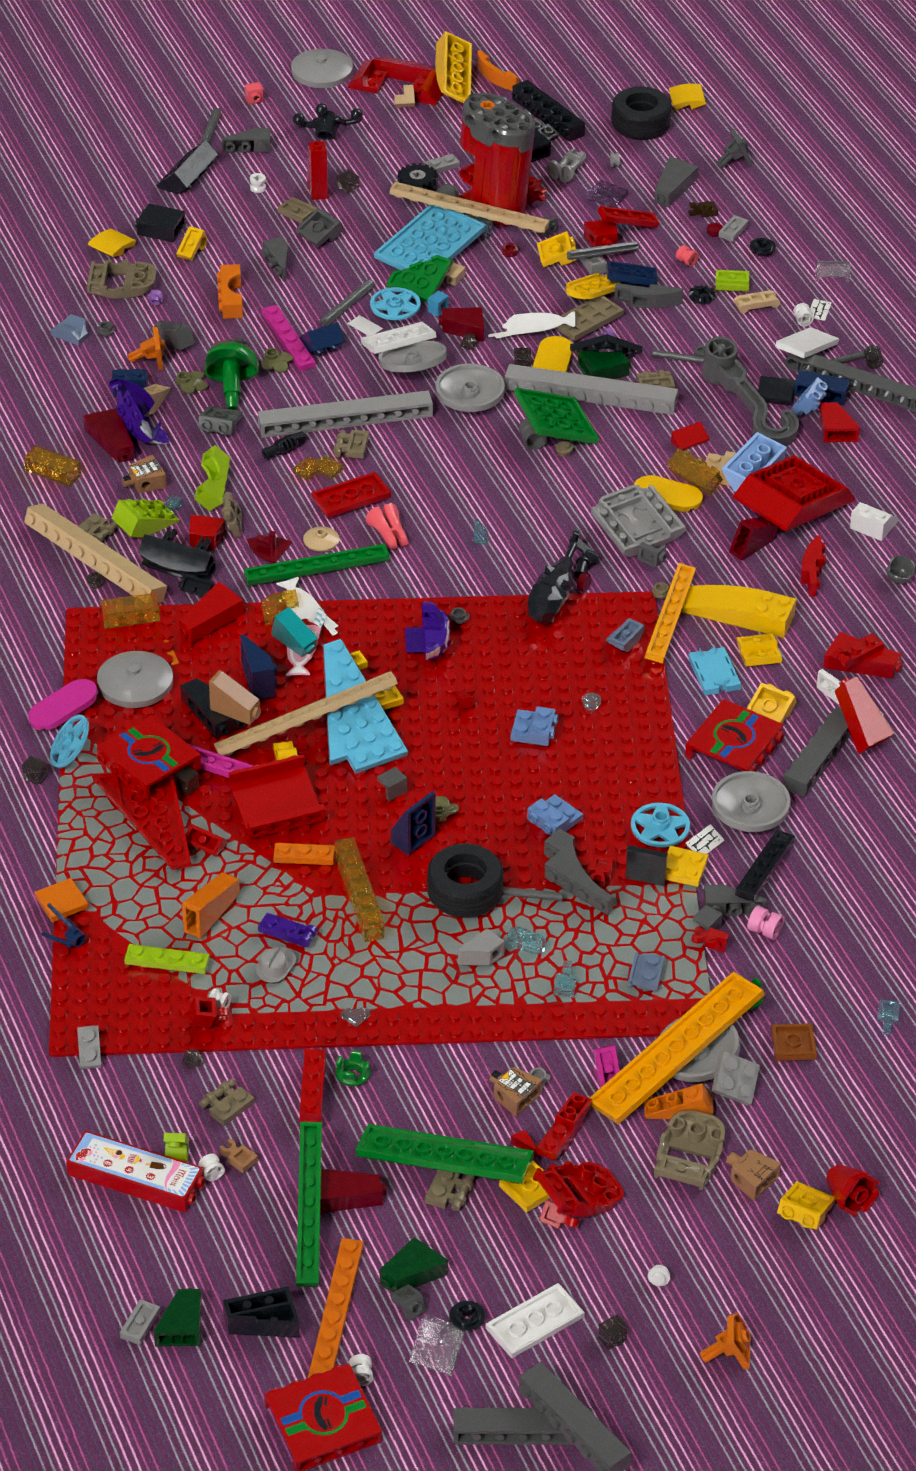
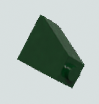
(604, 364)
(414, 1266)
(181, 1320)

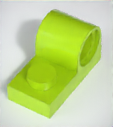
(176, 1145)

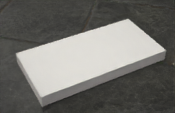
(398, 337)
(807, 342)
(535, 1320)

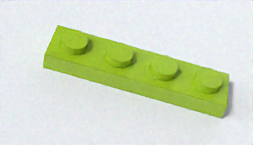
(167, 959)

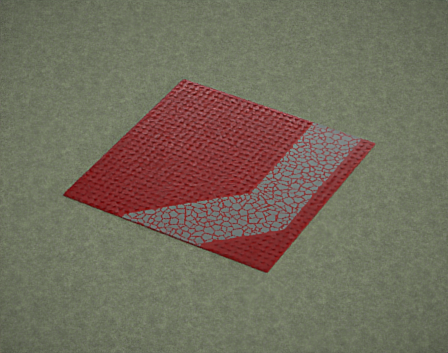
(411, 979)

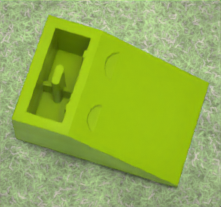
(143, 516)

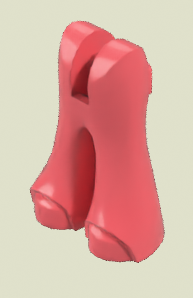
(379, 520)

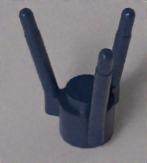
(73, 935)

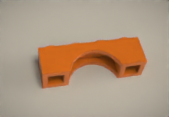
(229, 302)

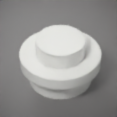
(659, 1275)

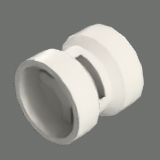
(803, 314)
(361, 1366)

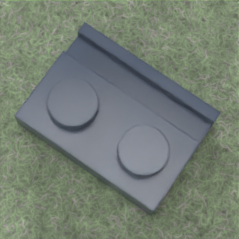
(646, 971)

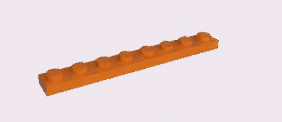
(336, 1306)

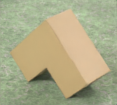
(406, 99)
(455, 274)

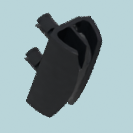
(176, 558)

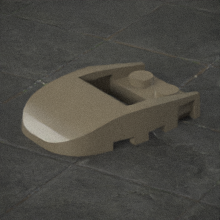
(138, 278)
(694, 1134)

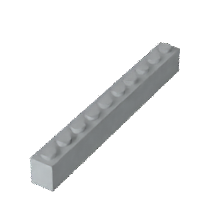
(593, 389)
(345, 414)

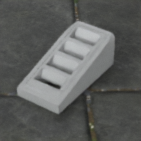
(594, 264)

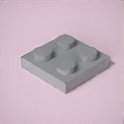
(735, 1078)

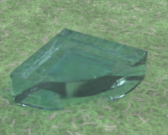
(355, 1016)

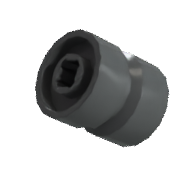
(530, 438)

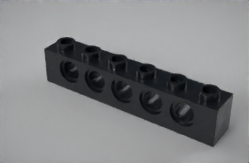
(548, 110)

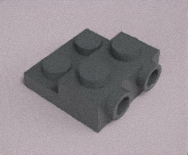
(319, 228)
(219, 420)

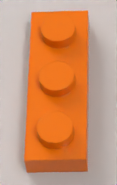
(304, 853)

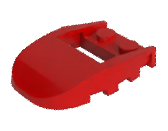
(590, 1181)

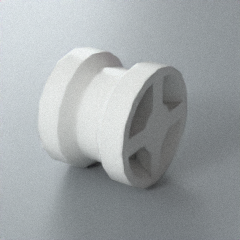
(257, 183)
(222, 999)
(211, 1167)

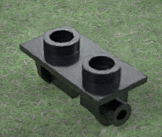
(191, 582)

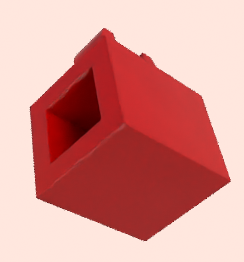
(535, 191)
(204, 1012)

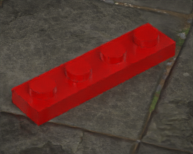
(628, 216)

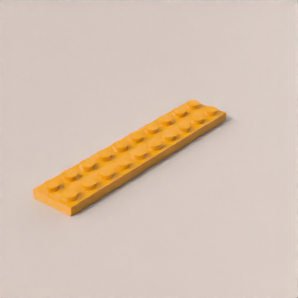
(675, 1047)

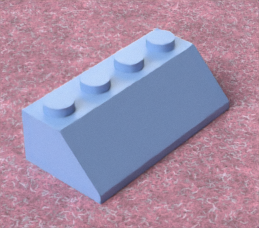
(753, 456)

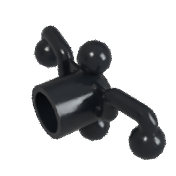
(327, 121)

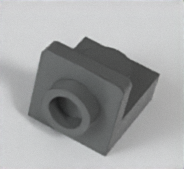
(553, 226)
(652, 555)
(410, 1301)

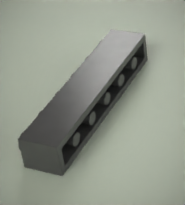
(817, 755)
(574, 1419)
(504, 1427)

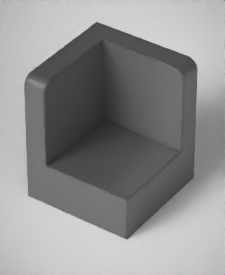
(394, 782)
(708, 918)

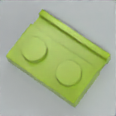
(732, 280)

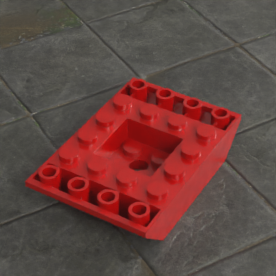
(792, 493)

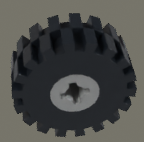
(419, 176)

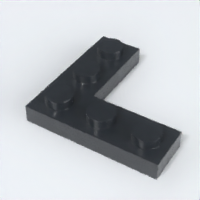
(607, 342)

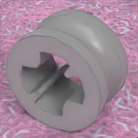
(614, 159)

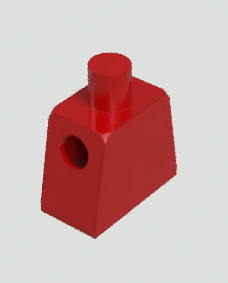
(600, 233)
(207, 527)

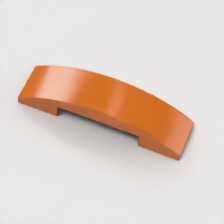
(494, 74)

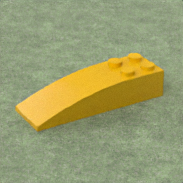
(454, 66)
(742, 607)

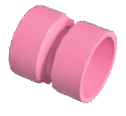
(767, 923)

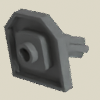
(735, 150)

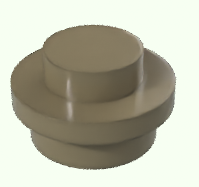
(564, 448)
(660, 590)

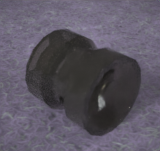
(873, 357)

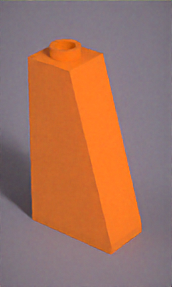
(208, 904)

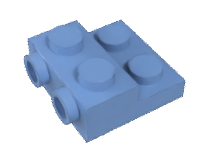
(809, 398)
(534, 726)
(553, 814)

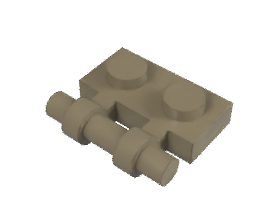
(658, 378)
(356, 445)
(233, 513)
(98, 527)
(229, 1107)
(442, 1190)

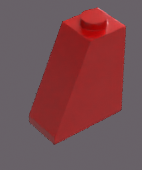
(837, 424)

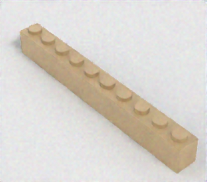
(93, 552)

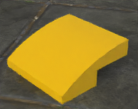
(687, 95)
(111, 242)
(759, 650)

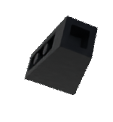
(197, 698)

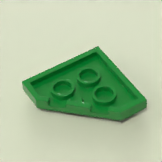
(422, 277)

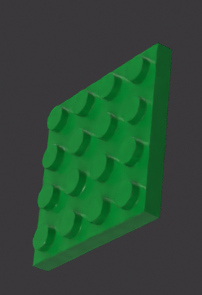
(556, 416)

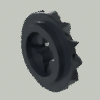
(762, 246)
(706, 294)
(467, 1308)

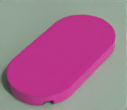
(63, 704)

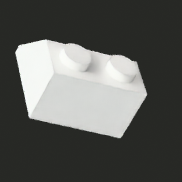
(872, 521)

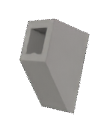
(482, 949)

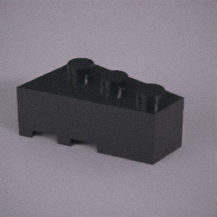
(262, 1314)

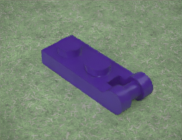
(287, 930)

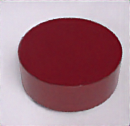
(713, 229)
(510, 250)
(584, 582)

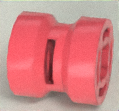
(686, 255)

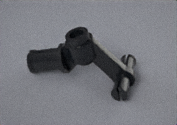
(588, 556)

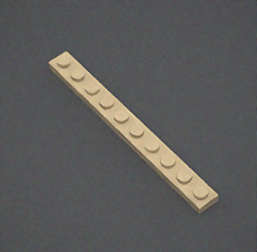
(470, 207)
(300, 716)

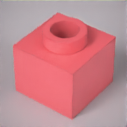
(253, 93)

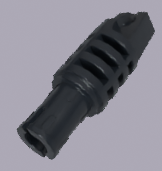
(284, 445)

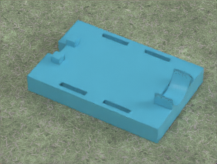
(715, 670)

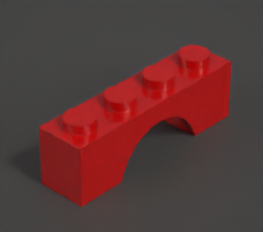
(312, 1085)

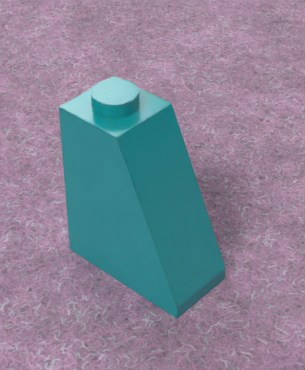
(293, 632)

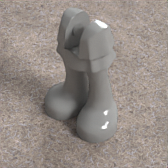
(567, 166)

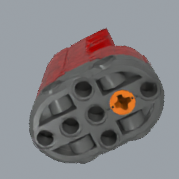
(502, 143)

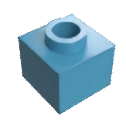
(437, 302)

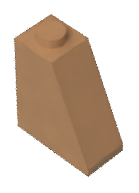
(232, 699)

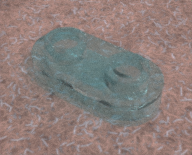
(526, 940)

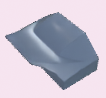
(71, 330)
(626, 635)

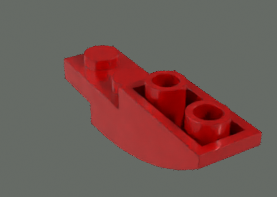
(812, 565)
(565, 1127)

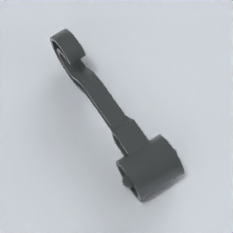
(723, 369)

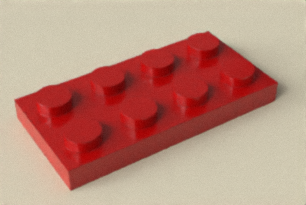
(351, 495)

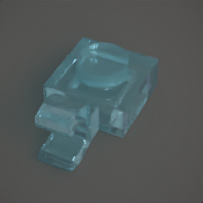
(565, 983)
(888, 1012)

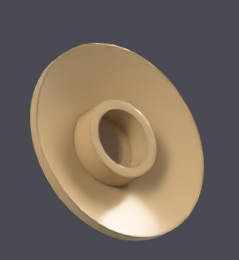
(321, 539)

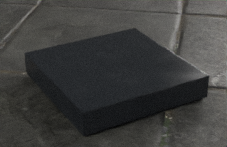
(776, 390)
(646, 865)

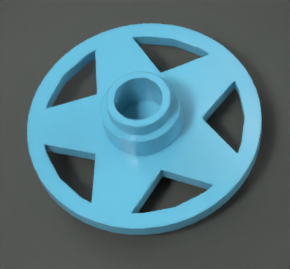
(395, 304)
(70, 742)
(660, 824)

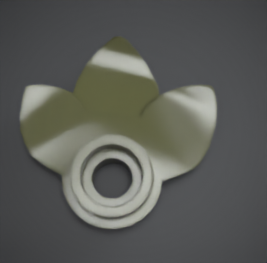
(276, 360)
(191, 381)
(443, 808)

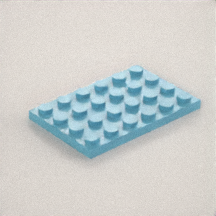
(430, 234)

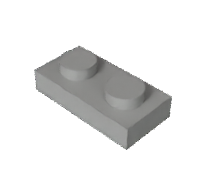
(444, 163)
(733, 228)
(89, 1047)
(140, 1322)

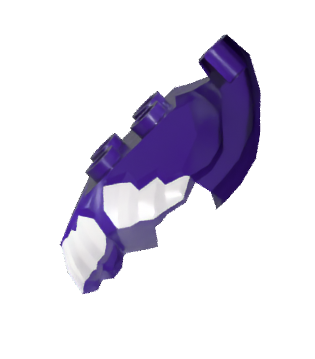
(132, 405)
(433, 636)

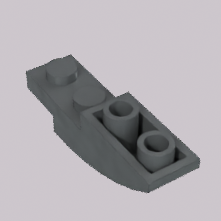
(653, 297)

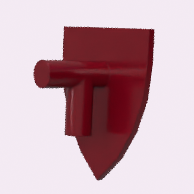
(269, 547)

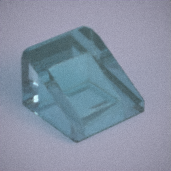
(480, 533)

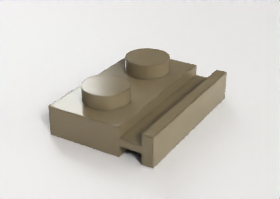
(296, 209)

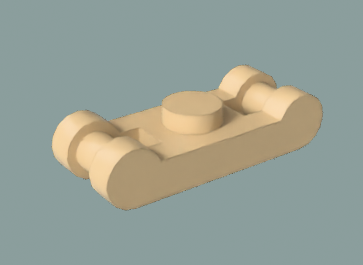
(756, 301)

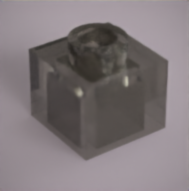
(348, 181)
(522, 356)
(34, 770)
(186, 779)
(612, 1332)

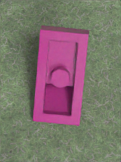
(606, 1064)

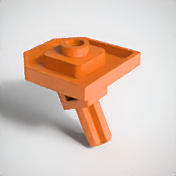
(150, 349)
(732, 1341)

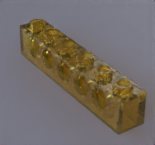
(359, 889)

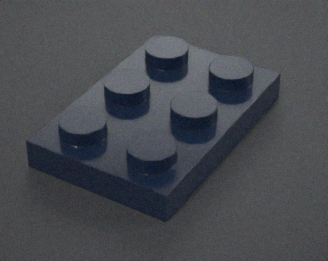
(631, 273)

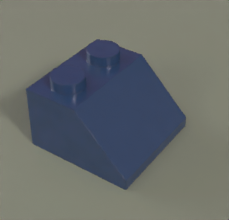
(323, 338)
(136, 376)

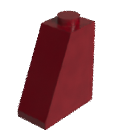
(463, 321)
(752, 536)

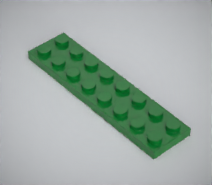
(445, 1153)

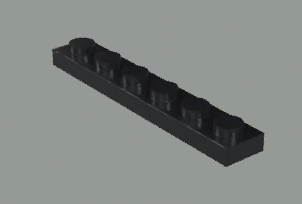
(764, 865)

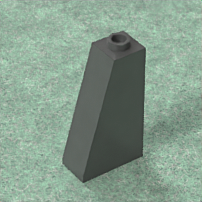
(674, 181)

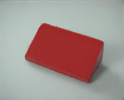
(689, 436)
(205, 840)

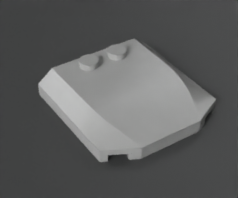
(637, 517)

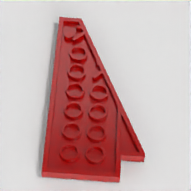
(155, 819)

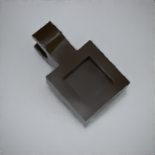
(705, 208)

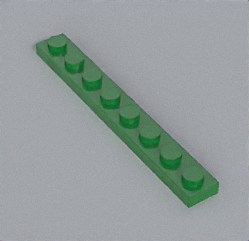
(316, 564)
(309, 1204)

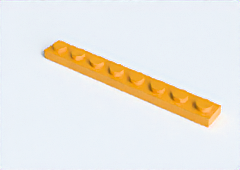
(670, 613)

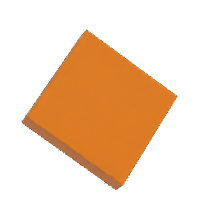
(63, 897)

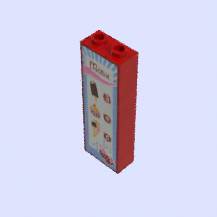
(135, 1171)

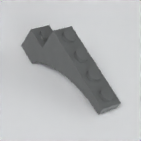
(568, 873)

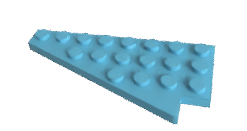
(357, 730)

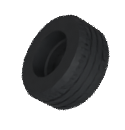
(641, 113)
(460, 898)

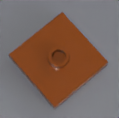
(793, 1042)

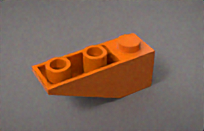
(689, 1098)

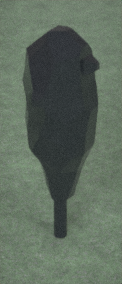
(552, 589)

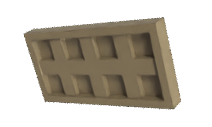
(590, 317)

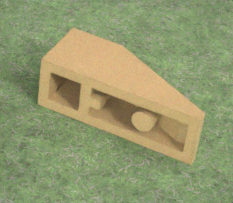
(158, 394)

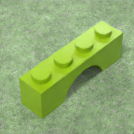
(216, 465)

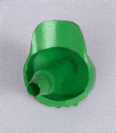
(231, 364)

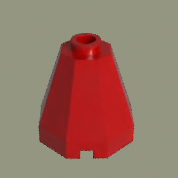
(852, 1188)

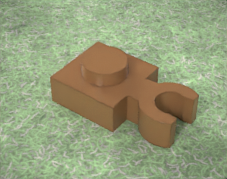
(240, 1157)

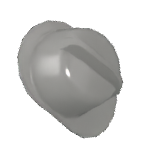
(275, 964)

